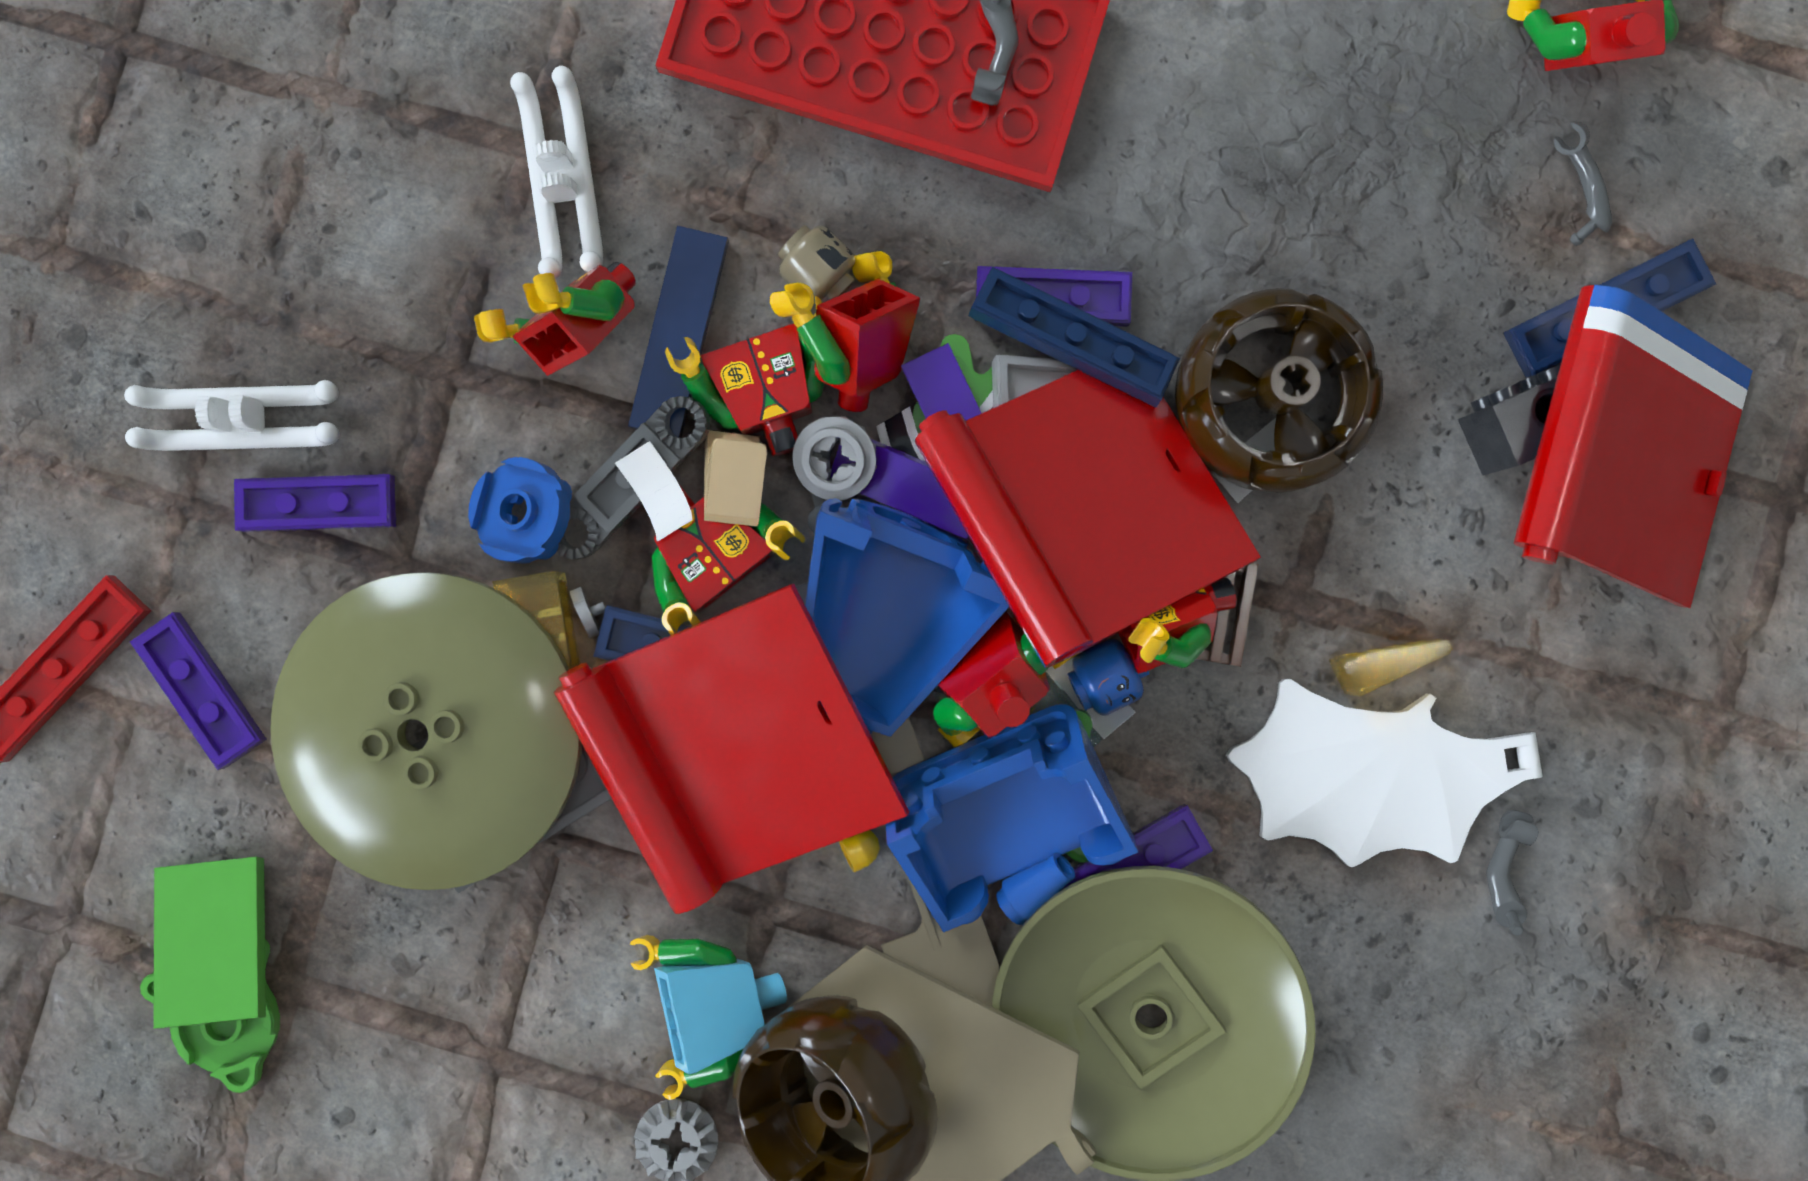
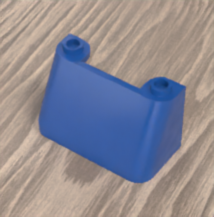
(1003, 809)

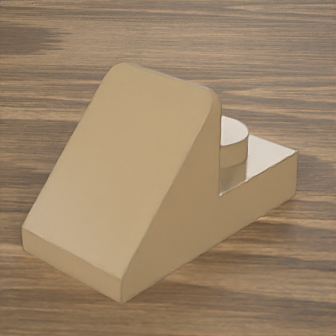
(733, 478)

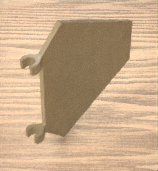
(994, 1079)

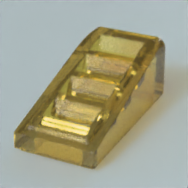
(1374, 668)

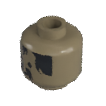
(817, 260)

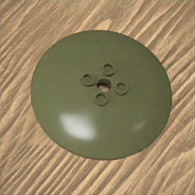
(495, 746)
(1234, 1032)

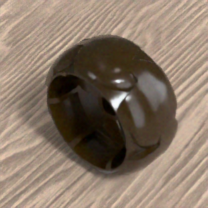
(1302, 451)
(864, 1074)

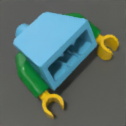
(708, 1007)

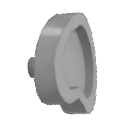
(587, 613)

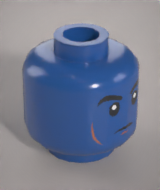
(1106, 678)

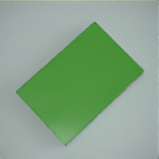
(209, 942)

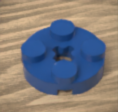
(545, 518)

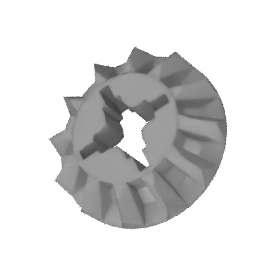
(814, 469)
(696, 1129)

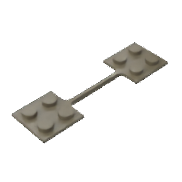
(958, 956)

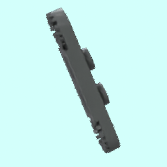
(608, 496)

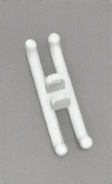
(559, 171)
(232, 417)

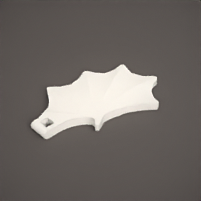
(1373, 776)

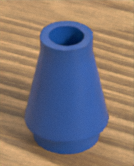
(1033, 887)

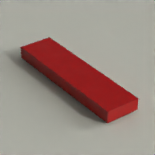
(66, 661)

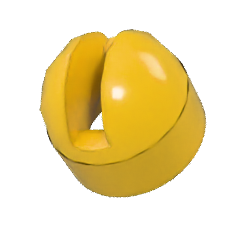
(860, 850)

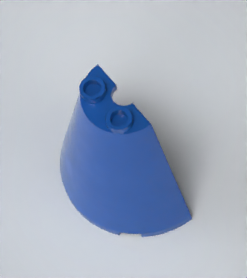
(894, 605)

